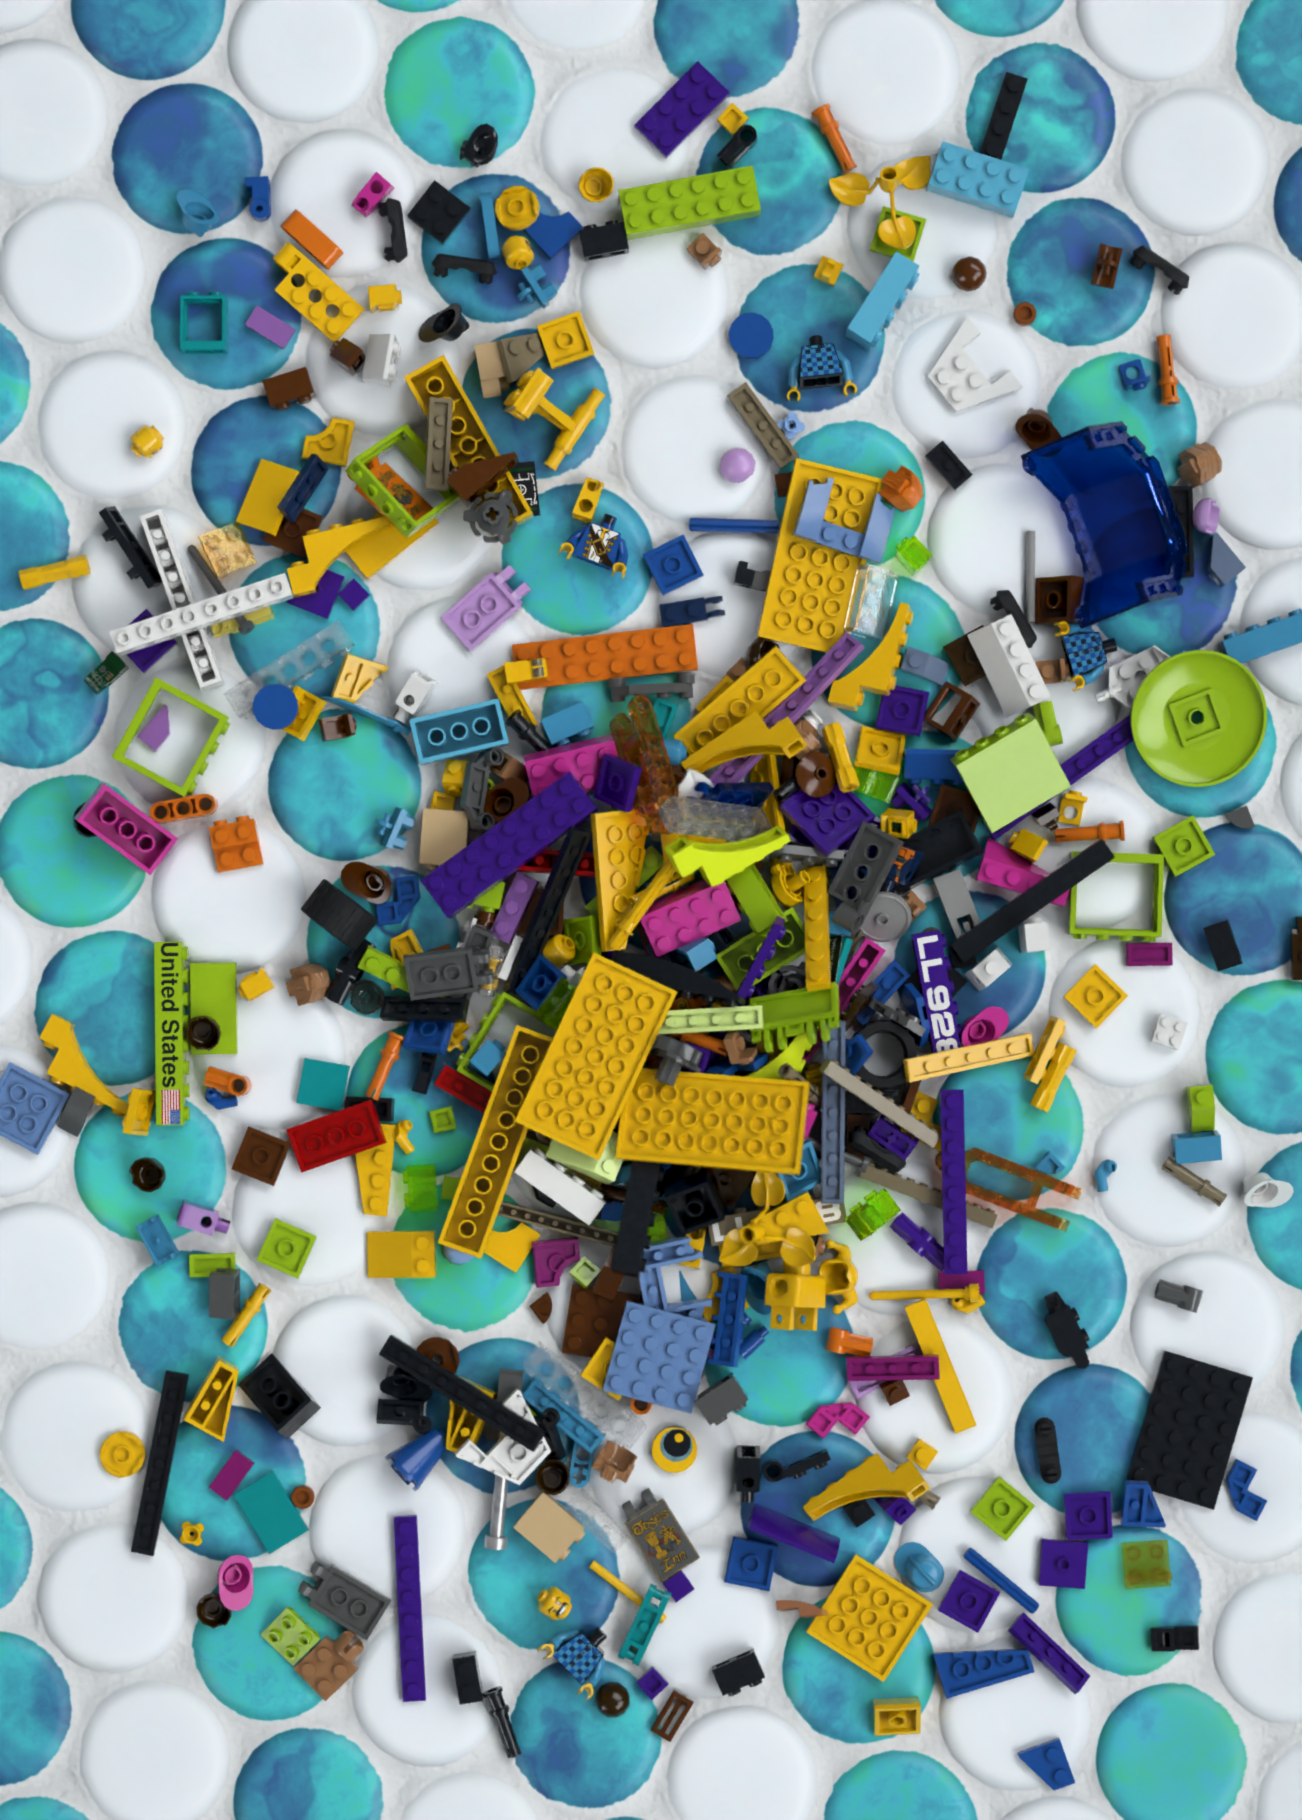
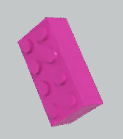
(579, 758)
(125, 828)
(688, 916)

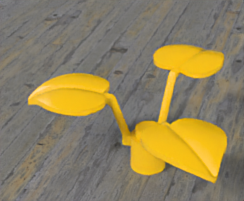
(853, 188)
(739, 1243)

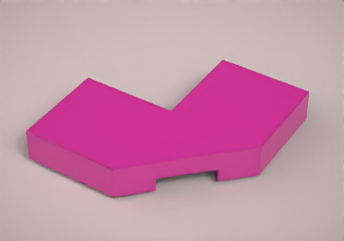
(827, 1415)

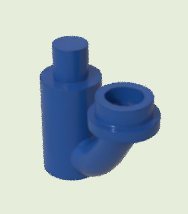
(753, 1340)

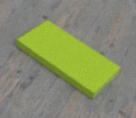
(215, 995)

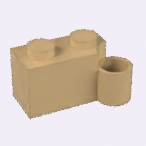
(490, 369)

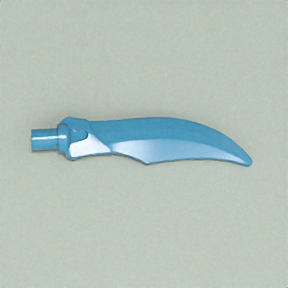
(395, 725)

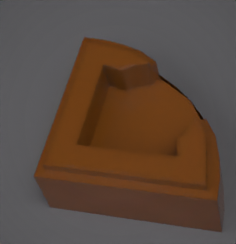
(542, 1307)

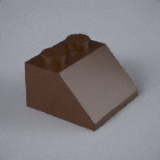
(1057, 599)

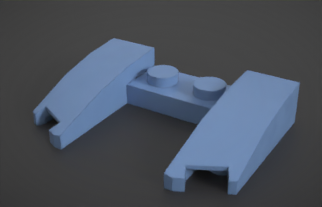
(866, 546)
(665, 1253)

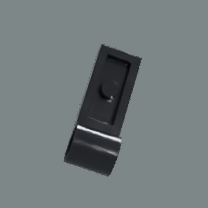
(797, 1468)

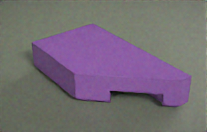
(157, 729)

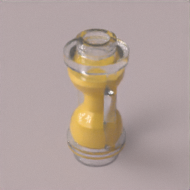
(496, 960)

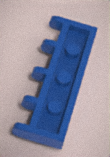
(729, 1319)

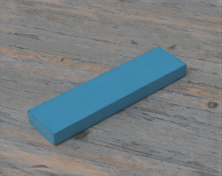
(570, 1421)

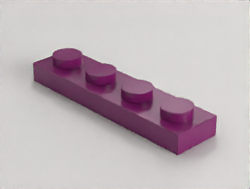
(892, 1367)

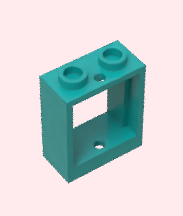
(203, 347)

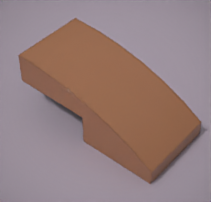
(805, 1609)

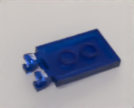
(744, 794)

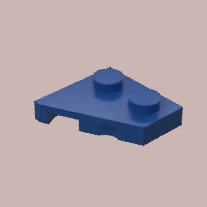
(1049, 1763)

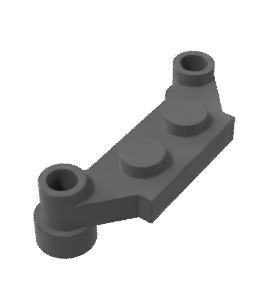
(620, 690)
(476, 786)

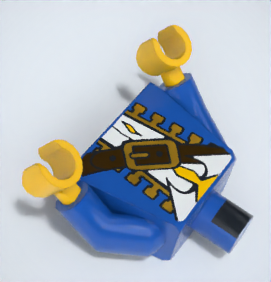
(599, 545)

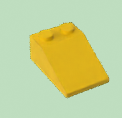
(401, 1254)

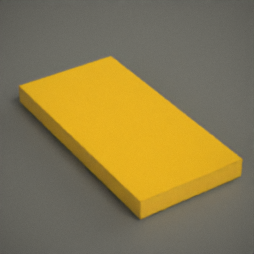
(382, 547)

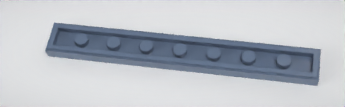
(833, 1122)

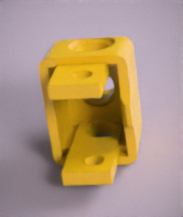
(795, 1289)

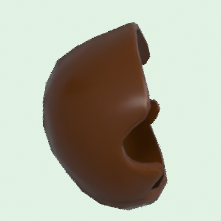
(969, 273)

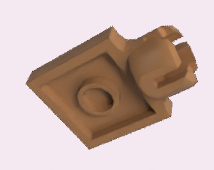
(330, 1663)

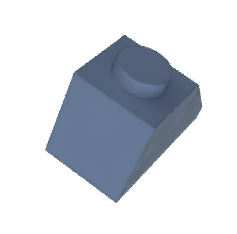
(1222, 562)
(924, 666)

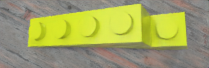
(723, 860)
(792, 1056)

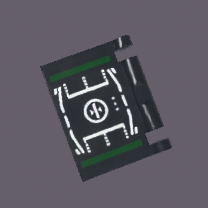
(525, 478)

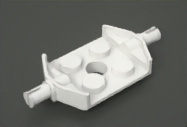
(1121, 676)

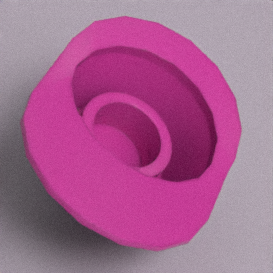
(984, 1026)
(235, 1582)

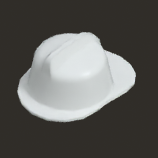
(1265, 1191)

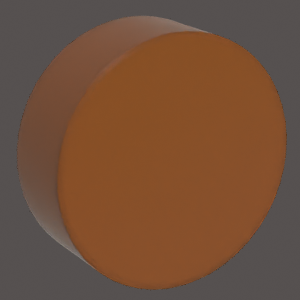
(1024, 314)
(302, 1497)

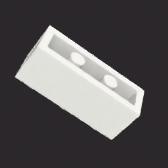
(1033, 936)

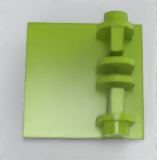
(290, 1635)

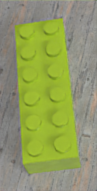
(689, 202)

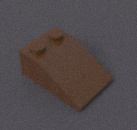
(477, 477)

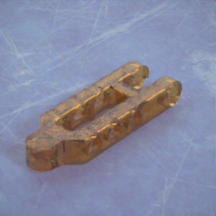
(635, 747)
(1003, 1201)

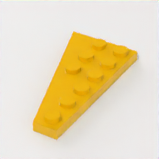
(618, 864)

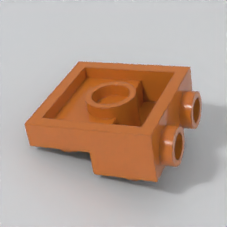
(236, 844)

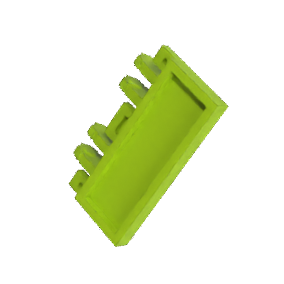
(789, 1012)

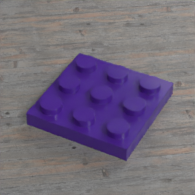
(827, 819)

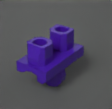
(912, 797)

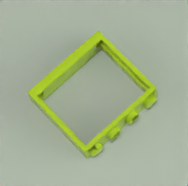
(415, 450)
(209, 748)
(1124, 934)
(486, 1023)

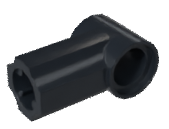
(736, 148)

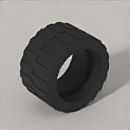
(339, 914)
(908, 1044)

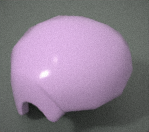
(737, 465)
(1206, 516)

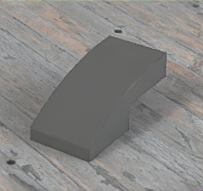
(76, 1111)

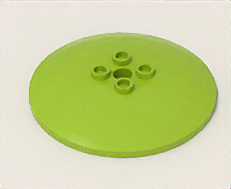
(1230, 723)

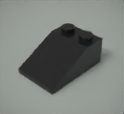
(279, 1396)

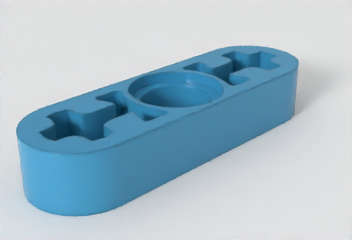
(490, 225)
(574, 1469)

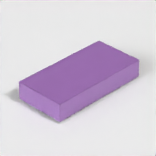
(270, 327)

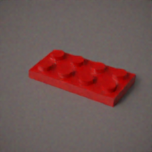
(336, 1135)

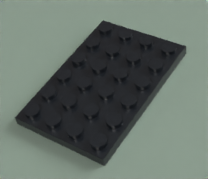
(1189, 1429)

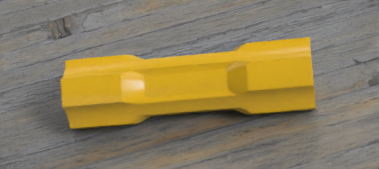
(49, 573)
(836, 743)
(1054, 1074)

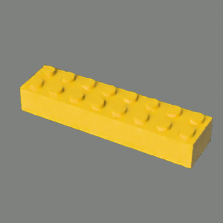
(468, 435)

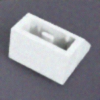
(380, 359)

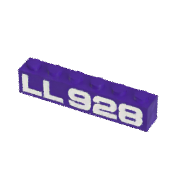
(936, 990)

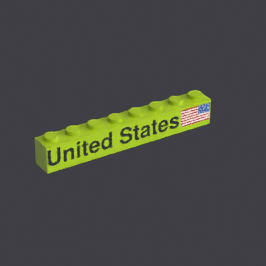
(170, 1033)

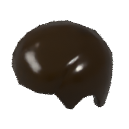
(759, 648)
(203, 1032)
(147, 1174)
(552, 1477)
(212, 1611)
(612, 1699)

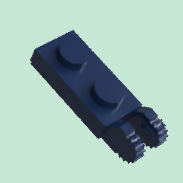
(689, 611)

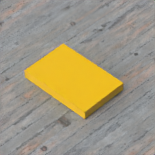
(265, 495)

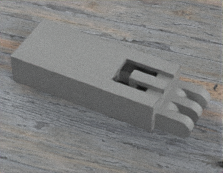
(956, 901)

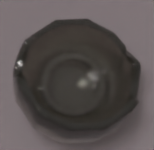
(366, 997)

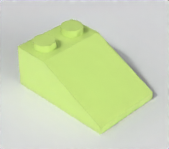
(602, 1170)

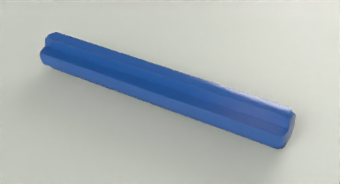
(734, 525)
(1001, 1580)

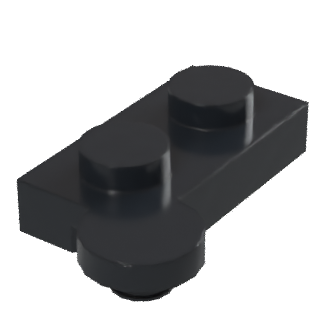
(403, 1413)
(548, 1422)

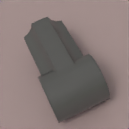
(1182, 1296)

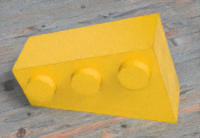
(796, 1213)
(213, 1400)
(463, 1423)

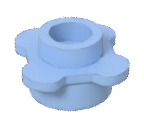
(797, 425)

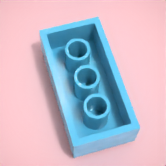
(977, 179)
(882, 300)
(459, 732)

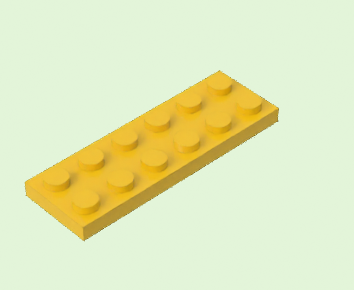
(755, 690)

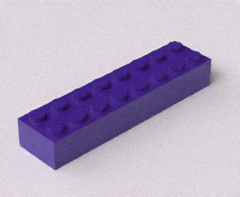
(509, 845)

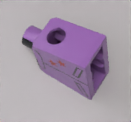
(192, 1213)

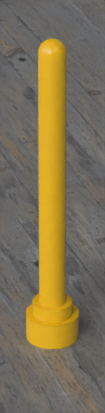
(969, 1293)

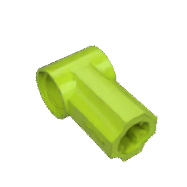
(1046, 719)

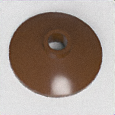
(808, 777)

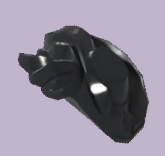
(480, 146)

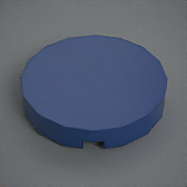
(751, 335)
(275, 706)

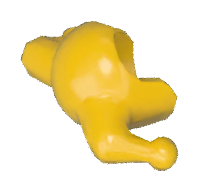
(840, 1276)

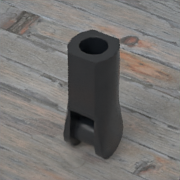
(423, 1077)

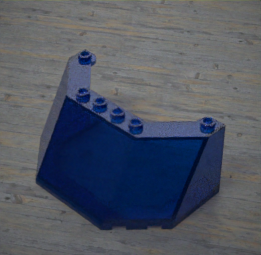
(1117, 518)

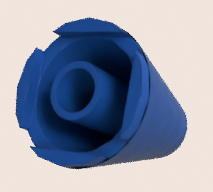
(418, 1457)

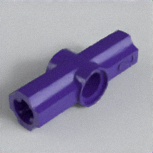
(919, 1240)

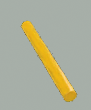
(619, 1585)

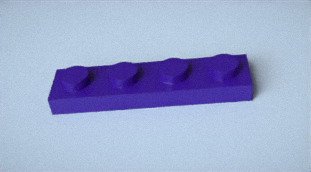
(1049, 1653)

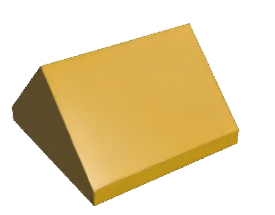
(897, 1716)

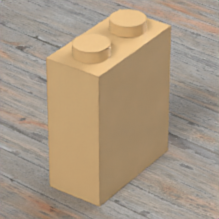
(442, 836)
(550, 1527)

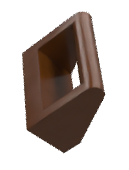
(959, 716)

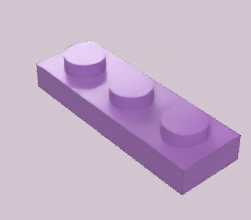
(514, 907)

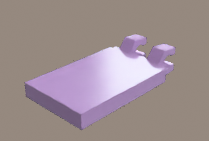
(485, 608)

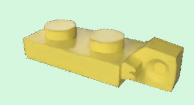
(231, 626)

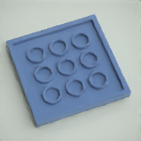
(658, 1356)

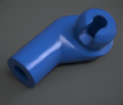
(218, 1101)

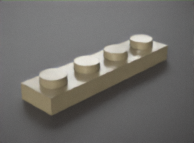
(763, 425)
(438, 443)

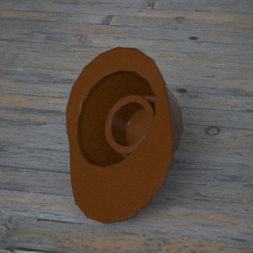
(1036, 428)
(506, 798)
(367, 881)

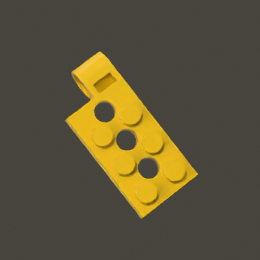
(296, 263)

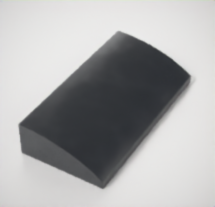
(945, 847)

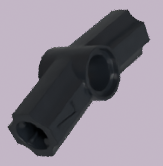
(347, 974)

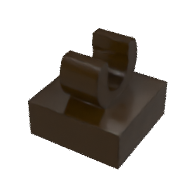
(1046, 816)

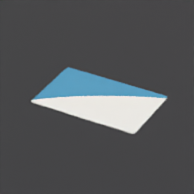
(692, 1284)

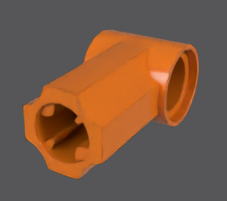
(226, 1081)
(844, 1342)

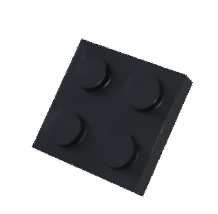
(438, 212)

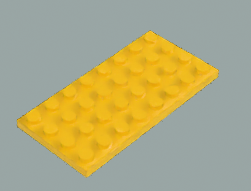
(807, 581)
(595, 1056)
(715, 1122)

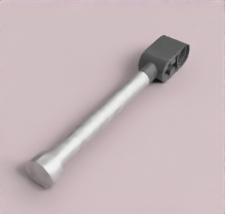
(508, 1381)

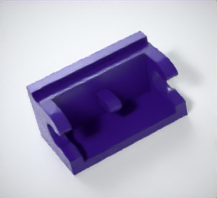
(892, 1138)

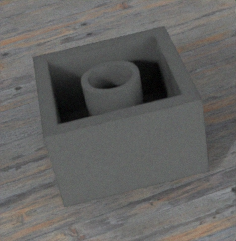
(721, 1399)

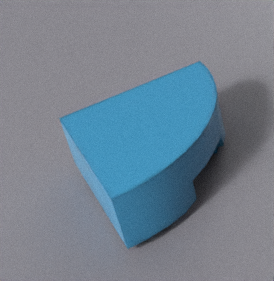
(1049, 1164)

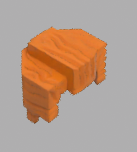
(901, 489)

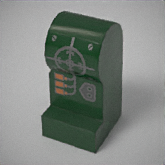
(106, 673)

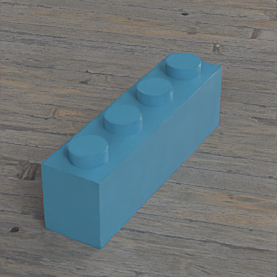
(1264, 640)

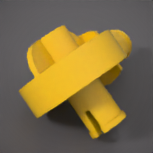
(787, 881)

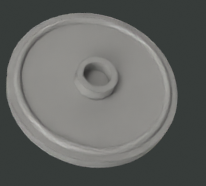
(887, 918)

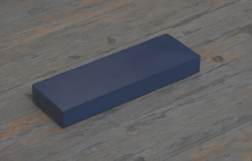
(302, 488)

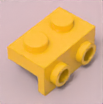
(309, 710)

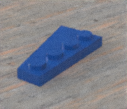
(974, 1670)

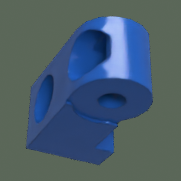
(261, 197)

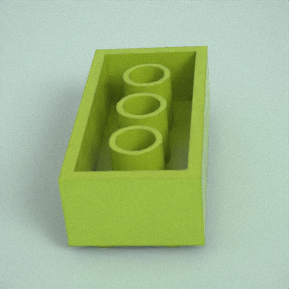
(740, 955)

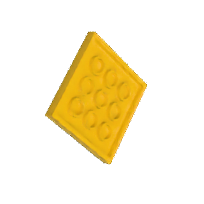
(869, 1617)

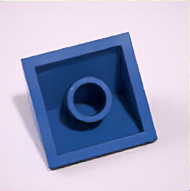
(539, 982)

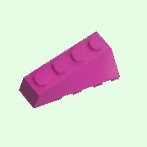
(1010, 871)

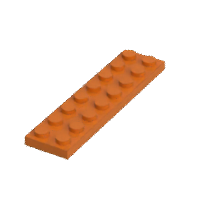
(611, 656)

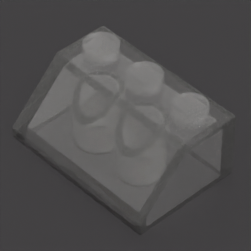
(871, 602)

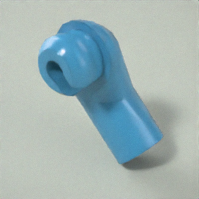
(1102, 1173)

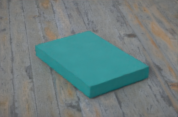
(271, 1512)

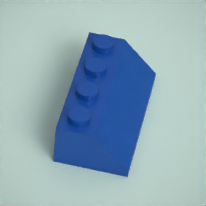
(930, 765)

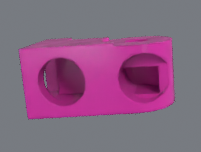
(372, 194)

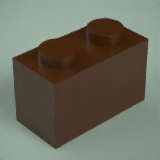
(289, 389)

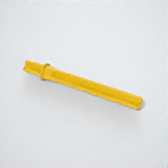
(642, 905)

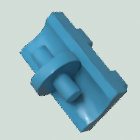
(543, 294)
(392, 828)

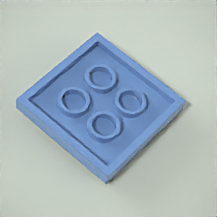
(29, 1107)

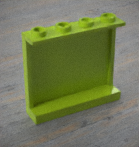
(1010, 771)

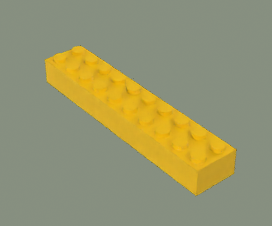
(494, 1148)

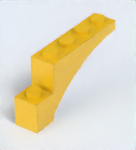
(326, 547)
(878, 670)
(745, 739)
(71, 1066)
(868, 1481)

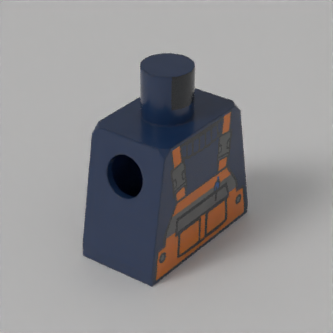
(902, 869)

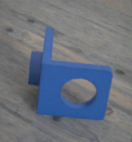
(1138, 383)

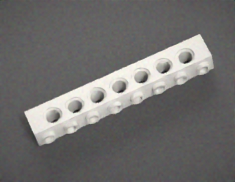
(180, 595)
(201, 614)

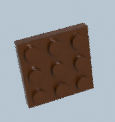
(592, 1319)

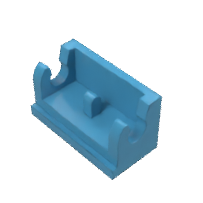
(1196, 1147)
(157, 1240)

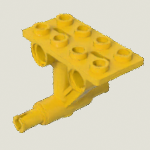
(530, 399)

